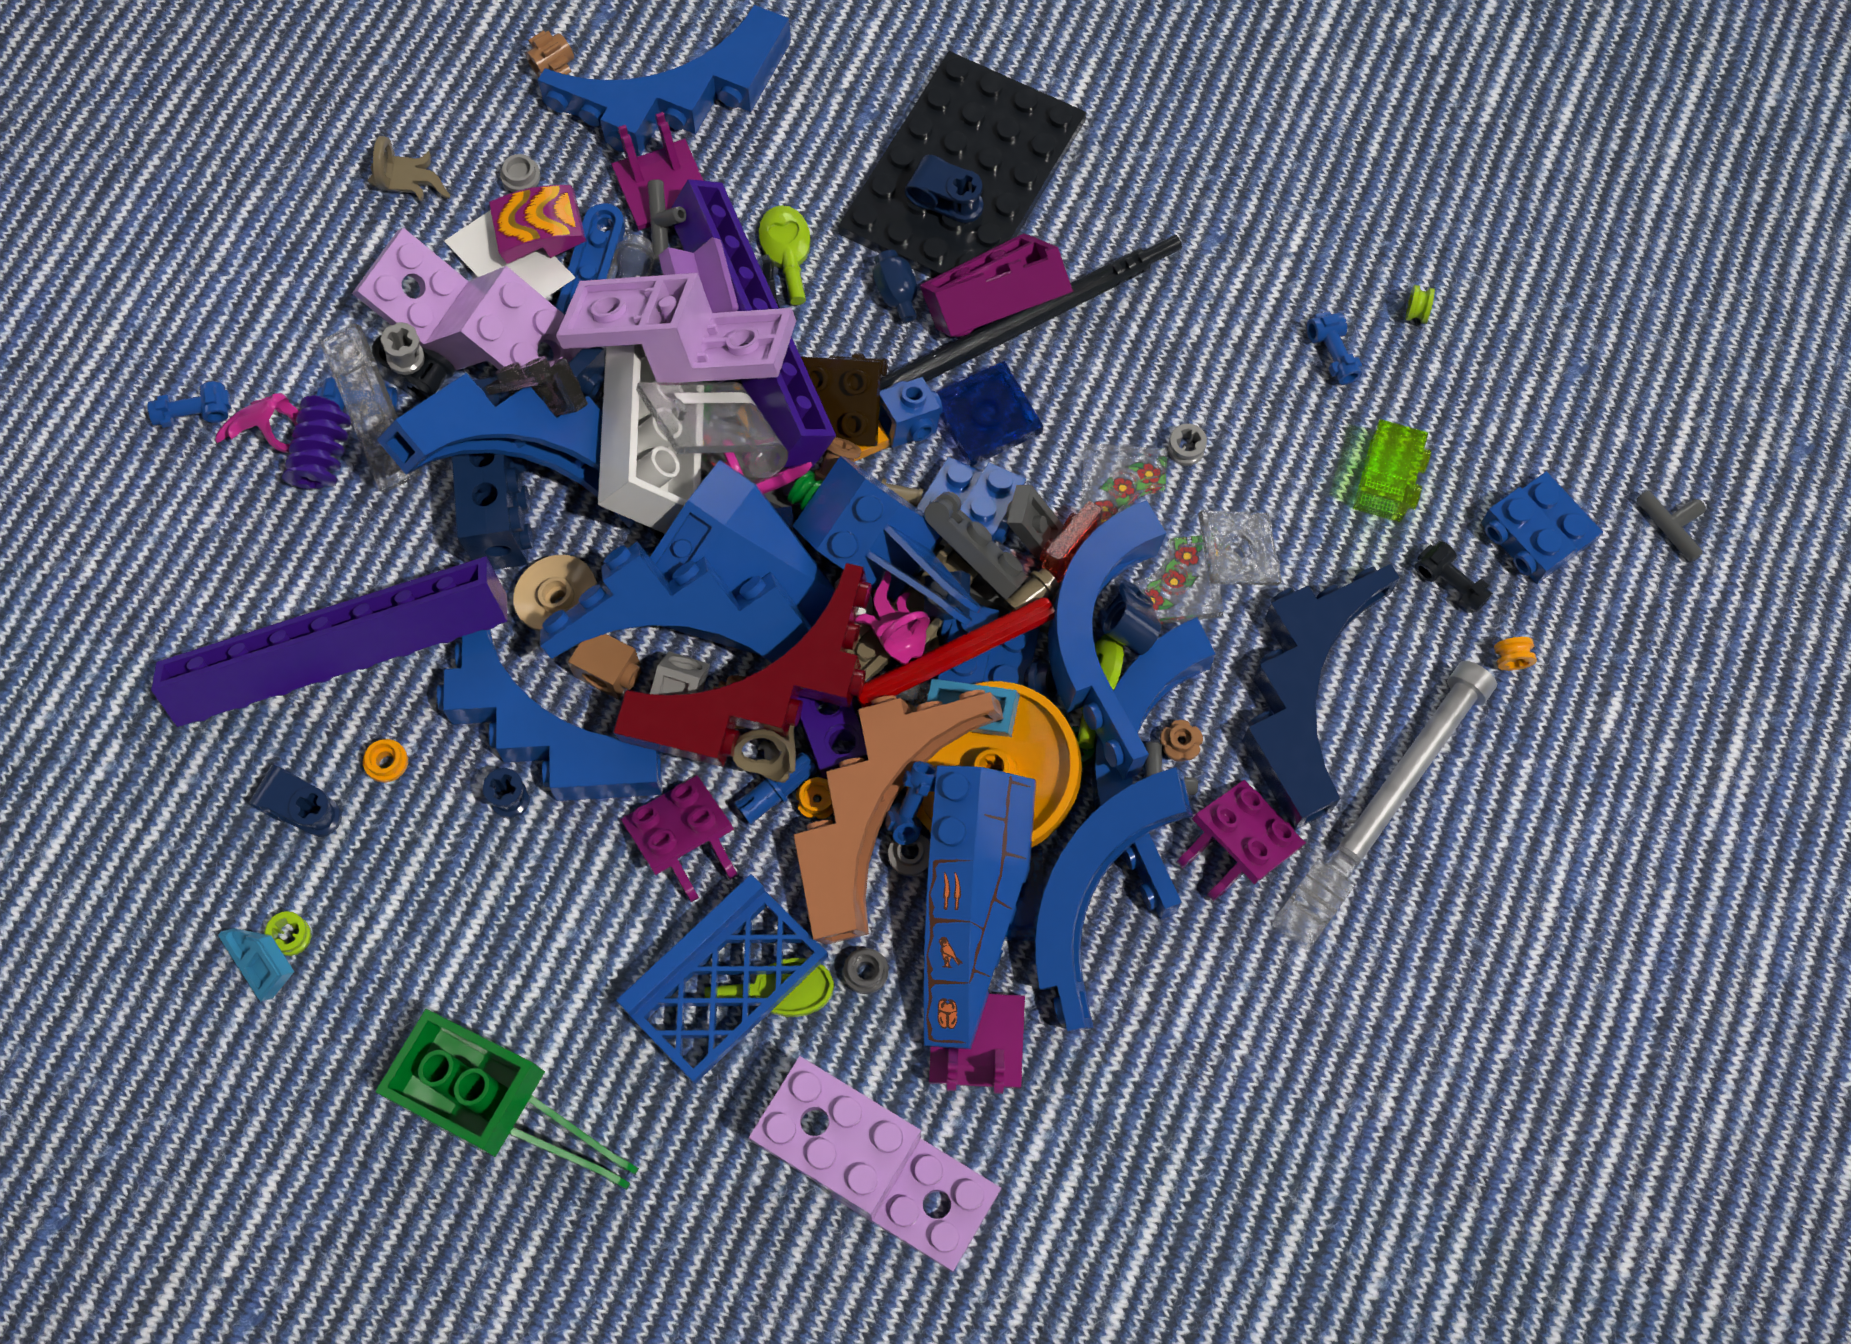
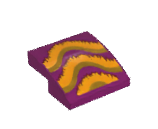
(535, 220)

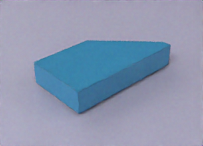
(258, 961)

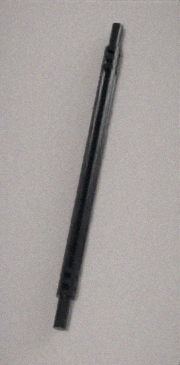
(1020, 322)

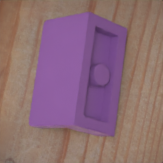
(712, 269)

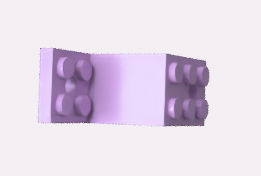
(461, 319)

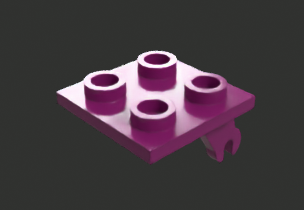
(671, 164)
(678, 825)
(1248, 832)
(995, 1052)

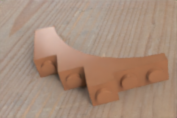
(838, 855)

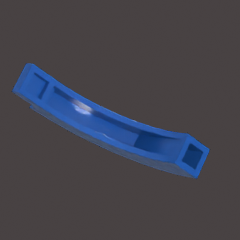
(1077, 873)

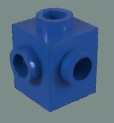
(909, 411)

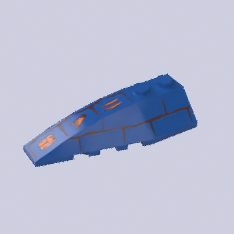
(972, 892)

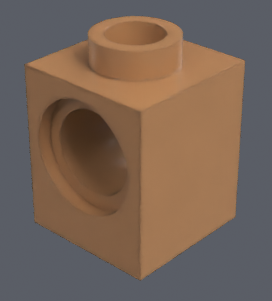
(606, 665)

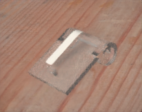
(715, 420)

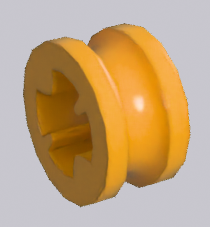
(1515, 653)

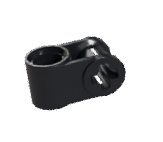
(421, 383)

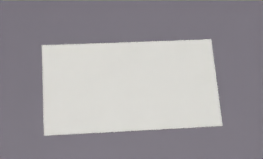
(479, 251)

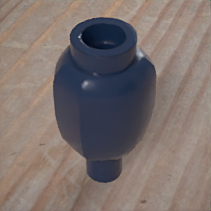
(896, 283)

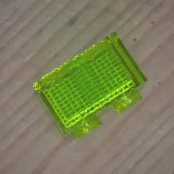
(1391, 471)

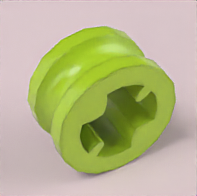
(1420, 304)
(301, 940)

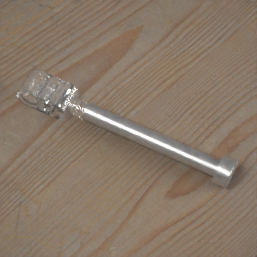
(1329, 883)

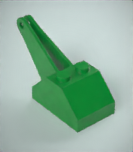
(478, 1092)

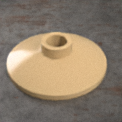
(545, 583)

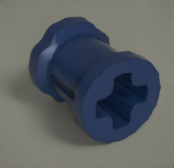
(503, 781)

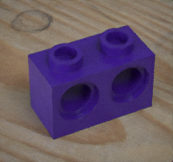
(825, 730)

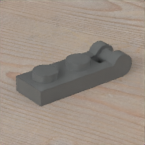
(975, 544)

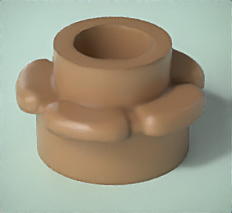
(1176, 750)

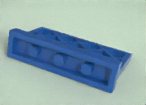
(690, 956)

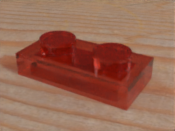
(1077, 528)

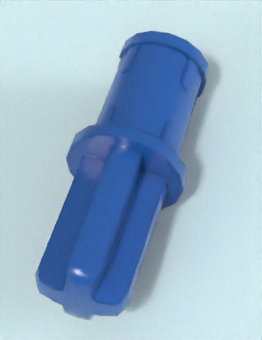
(770, 792)

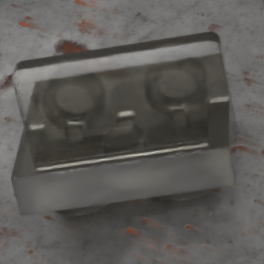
(549, 379)

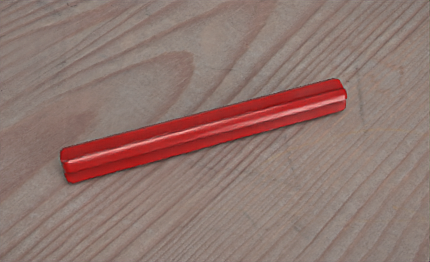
(958, 651)

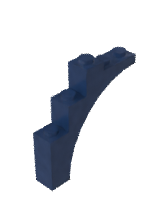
(1287, 743)

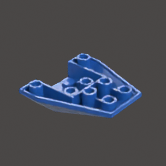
(741, 539)

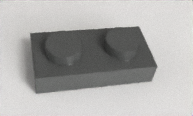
(1032, 519)

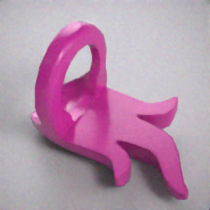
(258, 415)
(773, 482)
(897, 630)

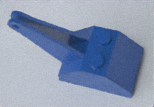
(873, 527)

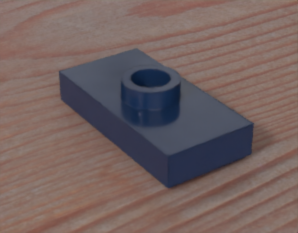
(589, 370)

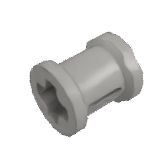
(402, 348)

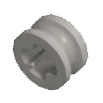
(1190, 432)

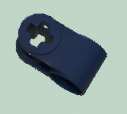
(943, 187)
(1131, 619)
(293, 800)

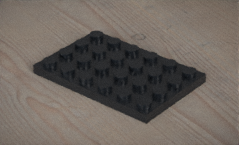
(981, 125)

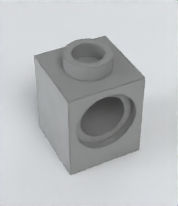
(679, 675)

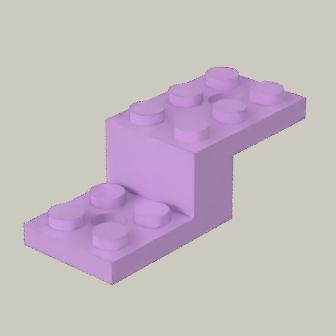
(677, 328)
(875, 1163)

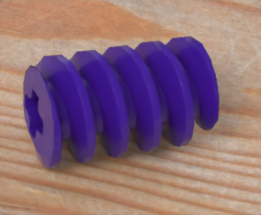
(316, 444)

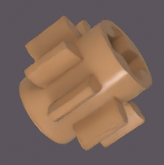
(549, 53)

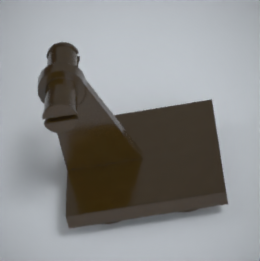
(849, 394)

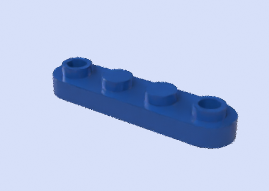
(594, 256)

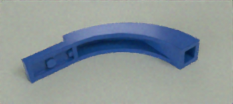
(1149, 678)
(1079, 679)

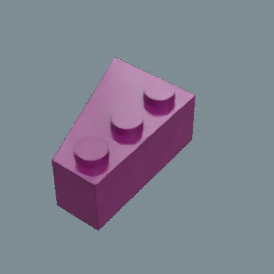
(996, 285)

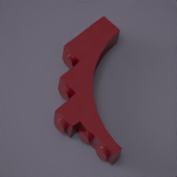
(817, 668)

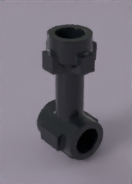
(1438, 561)

